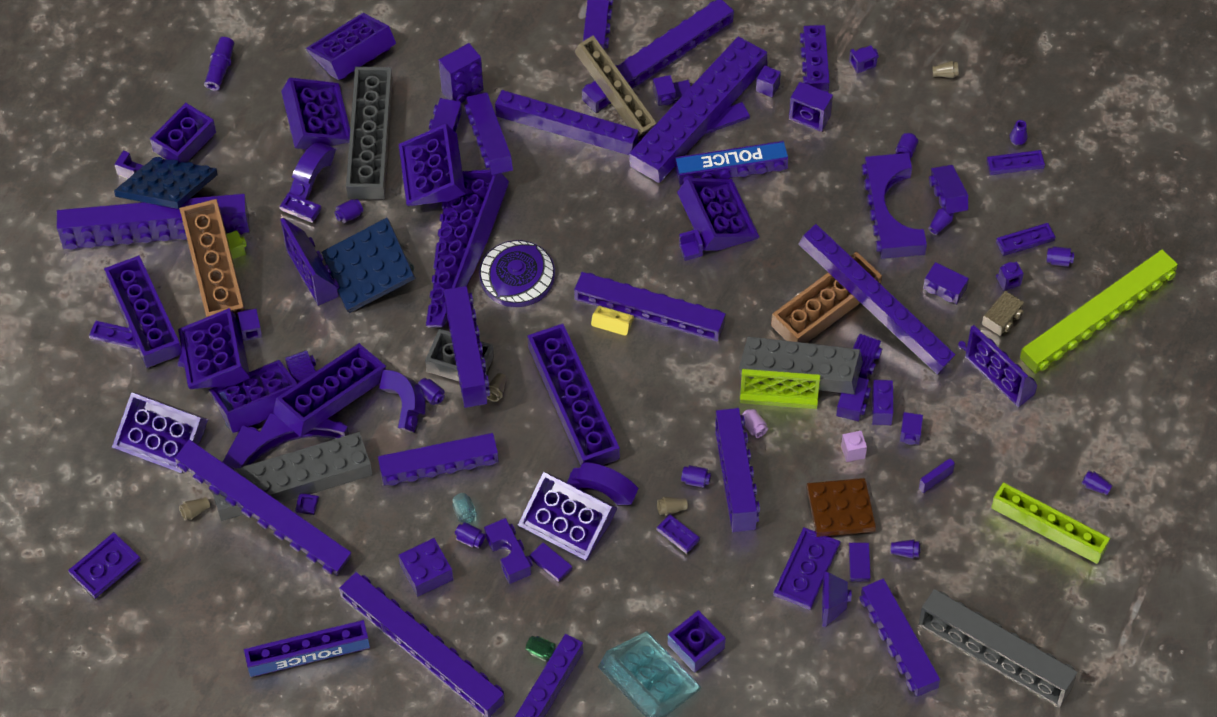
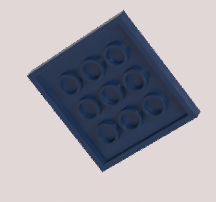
(166, 182)
(368, 265)

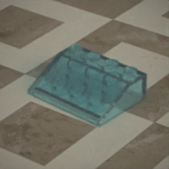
(648, 676)

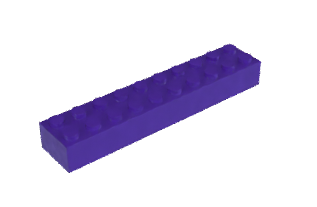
(698, 109)
(140, 222)

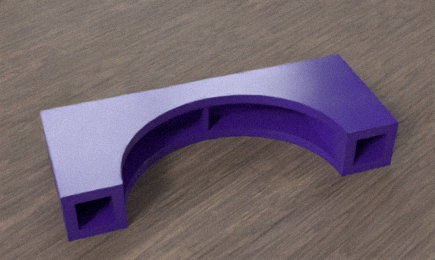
(892, 237)

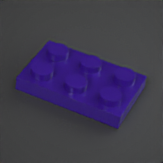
(104, 565)

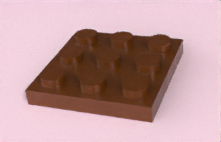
(840, 507)

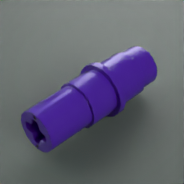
(219, 63)

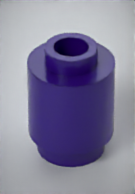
(907, 144)
(348, 210)
(1060, 256)
(432, 392)
(695, 476)
(470, 535)

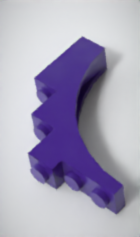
(252, 444)

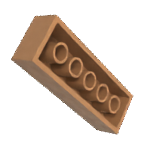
(212, 257)
(817, 306)

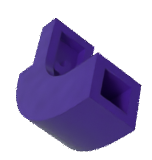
(309, 166)
(411, 397)
(606, 480)

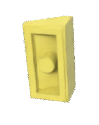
(612, 320)

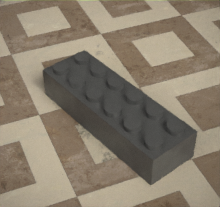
(837, 366)

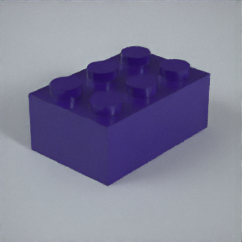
(461, 73)
(183, 134)

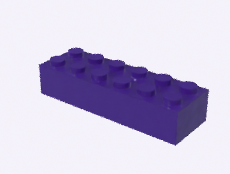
(143, 311)
(467, 346)
(329, 389)
(736, 470)

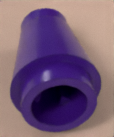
(1019, 133)
(940, 221)
(1095, 482)
(906, 548)

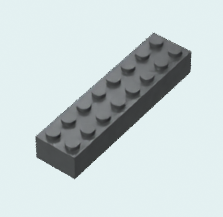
(369, 133)
(304, 471)
(997, 647)

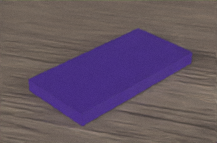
(806, 568)

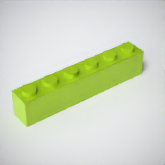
(1050, 523)

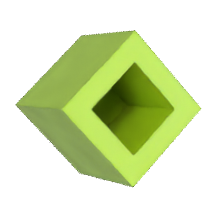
(236, 244)

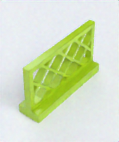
(774, 395)

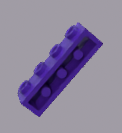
(815, 57)

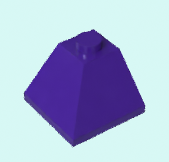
(834, 597)

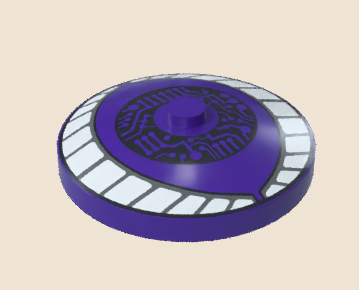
(517, 273)

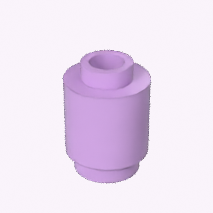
(755, 423)

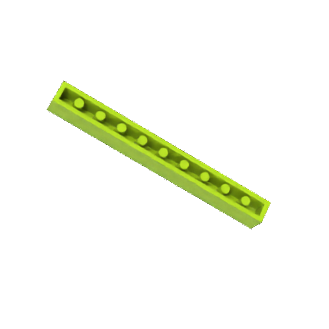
(1098, 311)

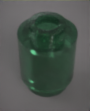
(540, 648)

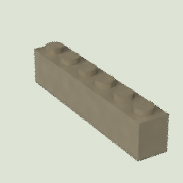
(614, 86)

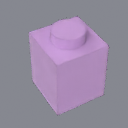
(853, 446)

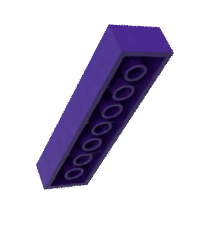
(573, 396)

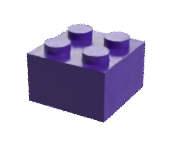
(810, 106)
(425, 567)
(696, 641)

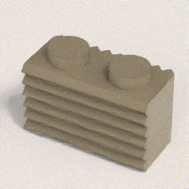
(1003, 313)

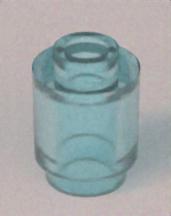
(464, 508)

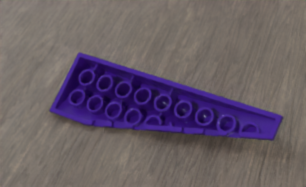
(463, 236)

